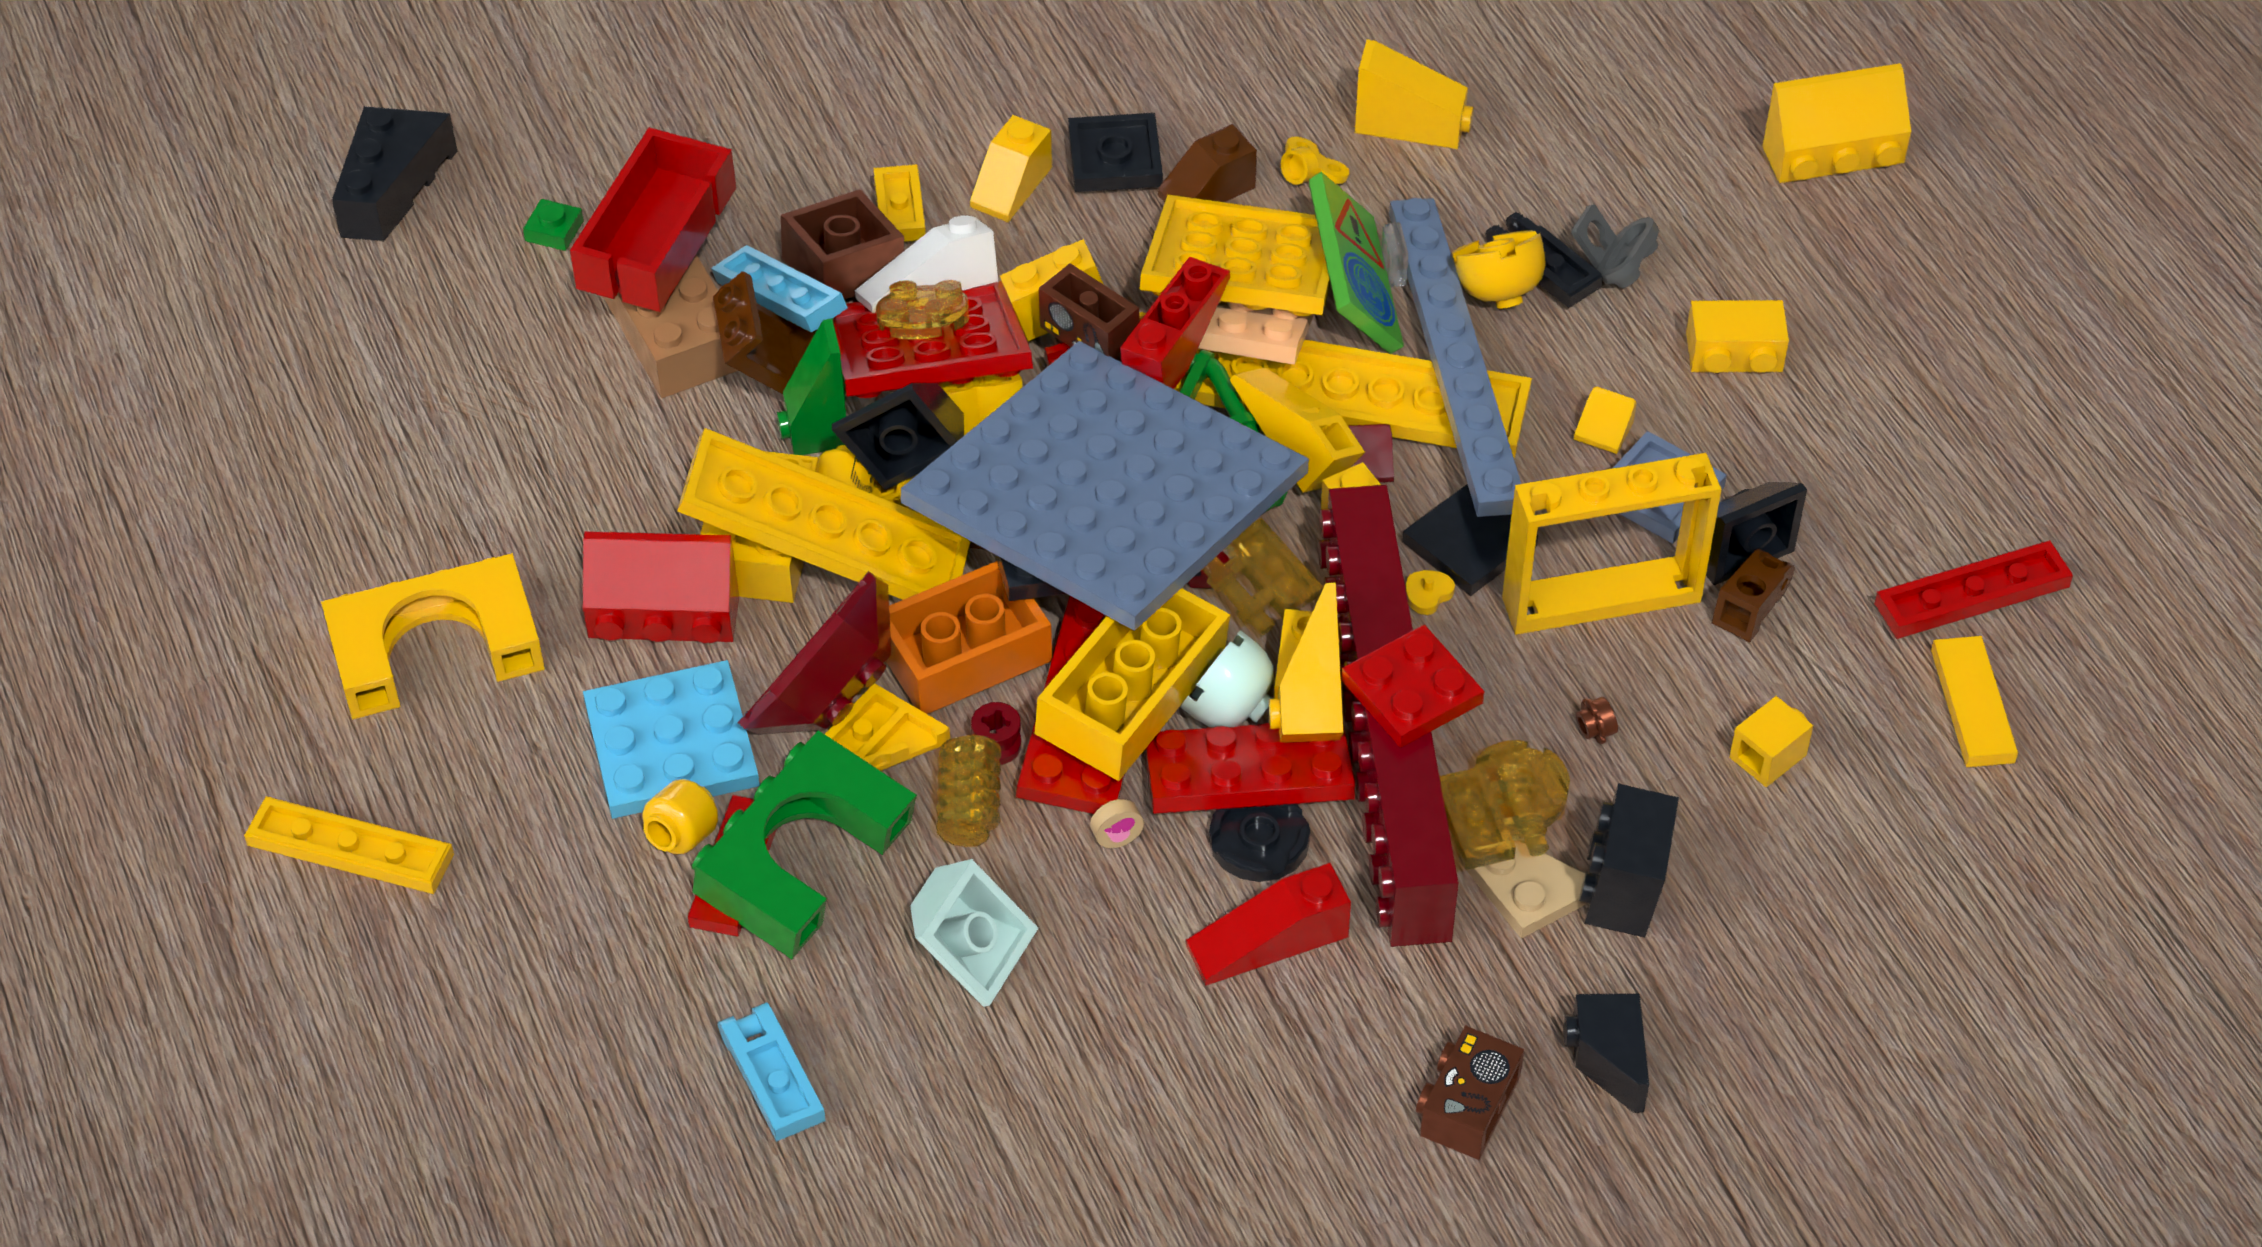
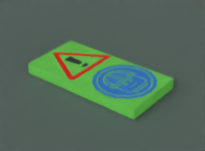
(1355, 263)

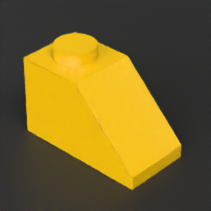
(1012, 168)

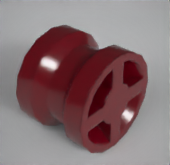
(1007, 725)

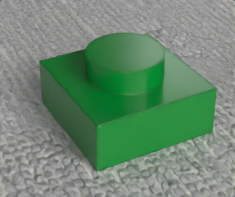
(553, 224)

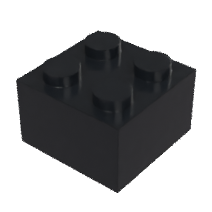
(1628, 859)

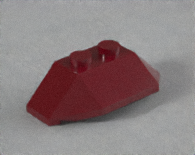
(830, 667)

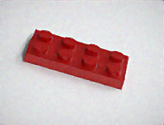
(1244, 769)

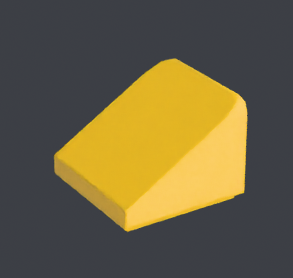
(1606, 420)

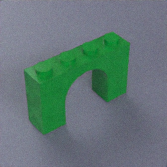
(816, 783)

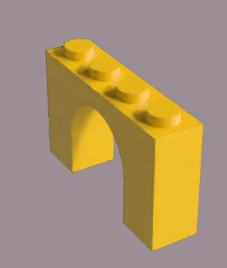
(478, 594)

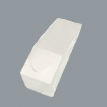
(947, 252)

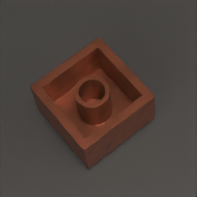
(840, 241)

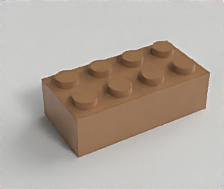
(680, 342)

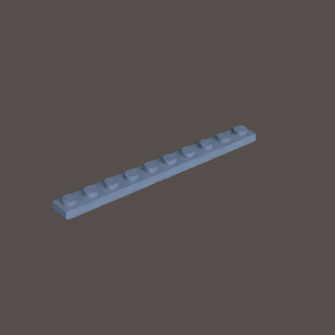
(1457, 359)

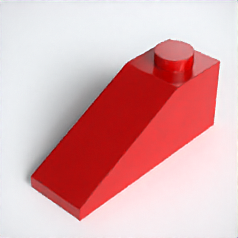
(1274, 925)

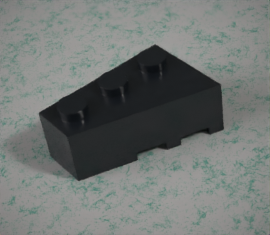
(387, 166)

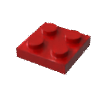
(1412, 685)

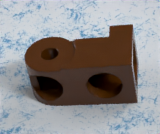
(1752, 594)

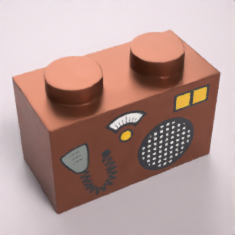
(1087, 311)
(1470, 1092)

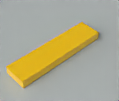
(349, 845)

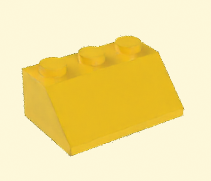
(1838, 123)

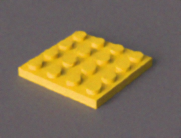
(1270, 253)

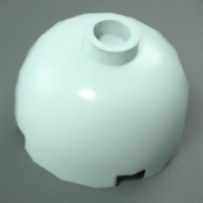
(1233, 686)

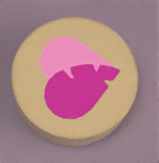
(1116, 823)

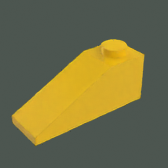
(1311, 688)

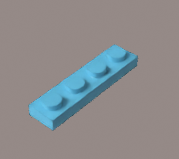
(783, 288)

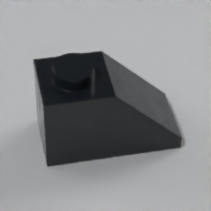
(1610, 1045)

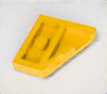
(887, 729)

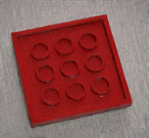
(984, 346)

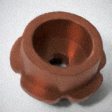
(1597, 719)

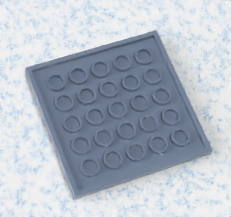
(1105, 483)

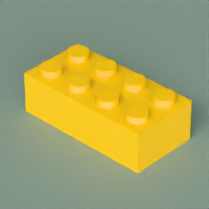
(1130, 682)

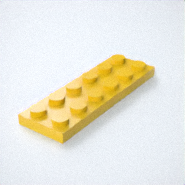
(818, 518)

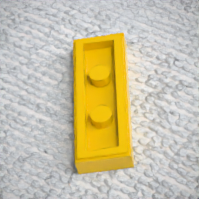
(1974, 701)

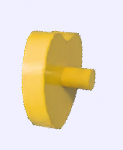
(1427, 590)

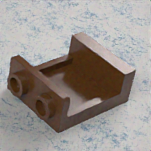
(757, 338)

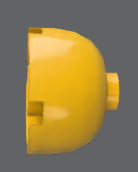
(1502, 267)

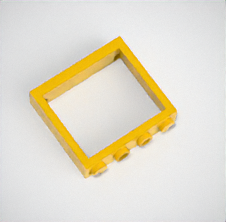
(1621, 588)

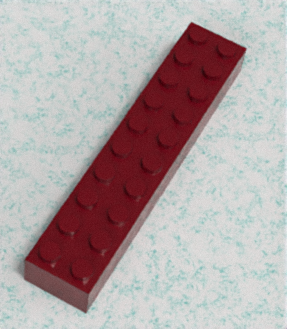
(1399, 785)

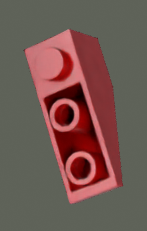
(1176, 323)

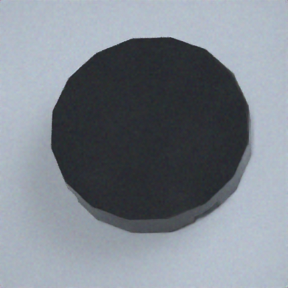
(1259, 850)

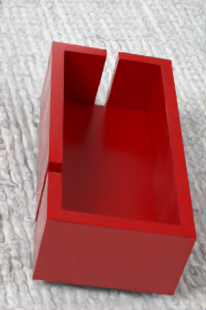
(653, 219)

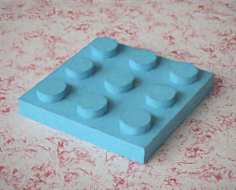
(670, 731)

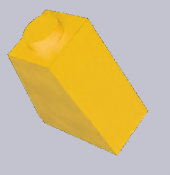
(1408, 100)

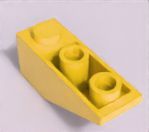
(1299, 424)

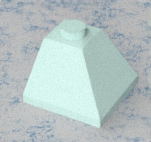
(971, 927)

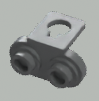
(1620, 254)

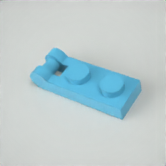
(772, 1072)

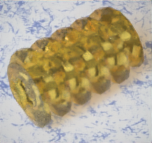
(968, 790)

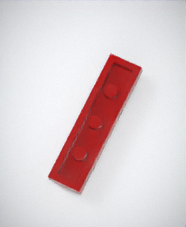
(1973, 589)

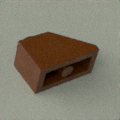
(1214, 168)

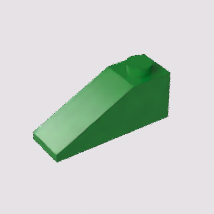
(814, 396)

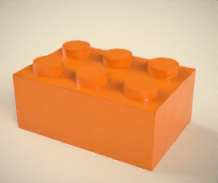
(964, 639)

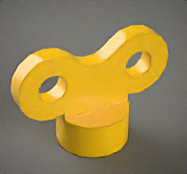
(1304, 161)

